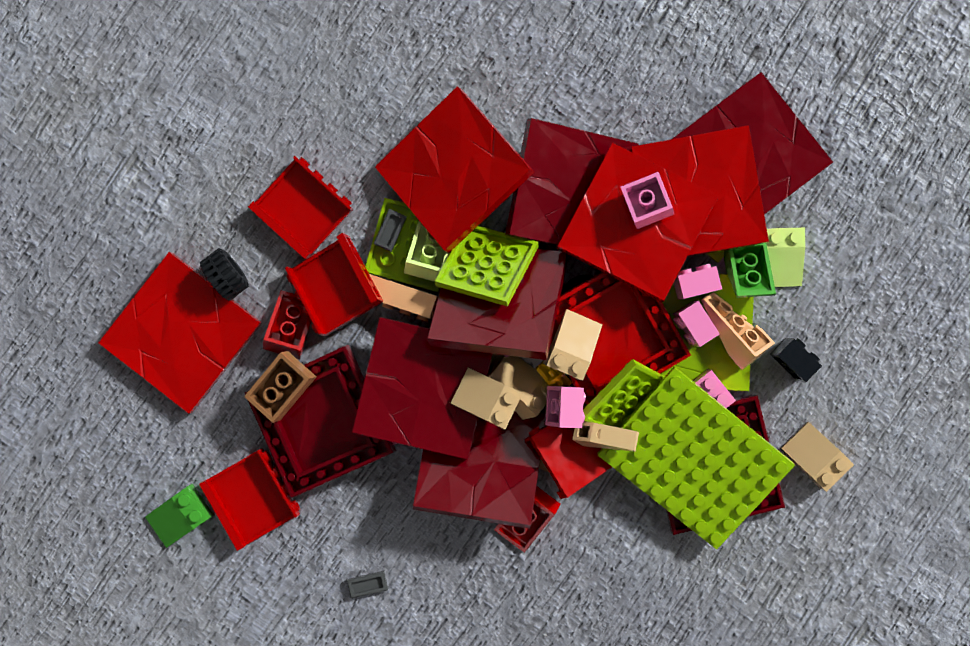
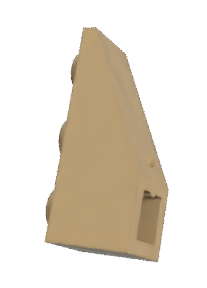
(606, 437)

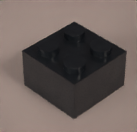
(796, 359)

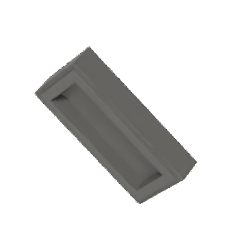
(390, 230)
(367, 584)

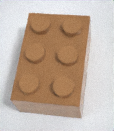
(280, 386)

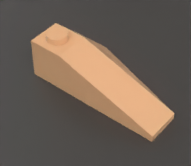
(740, 338)

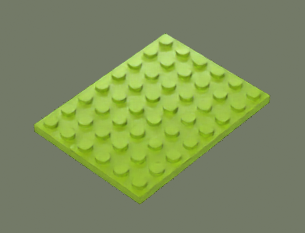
(698, 458)

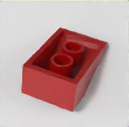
(287, 326)
(543, 511)

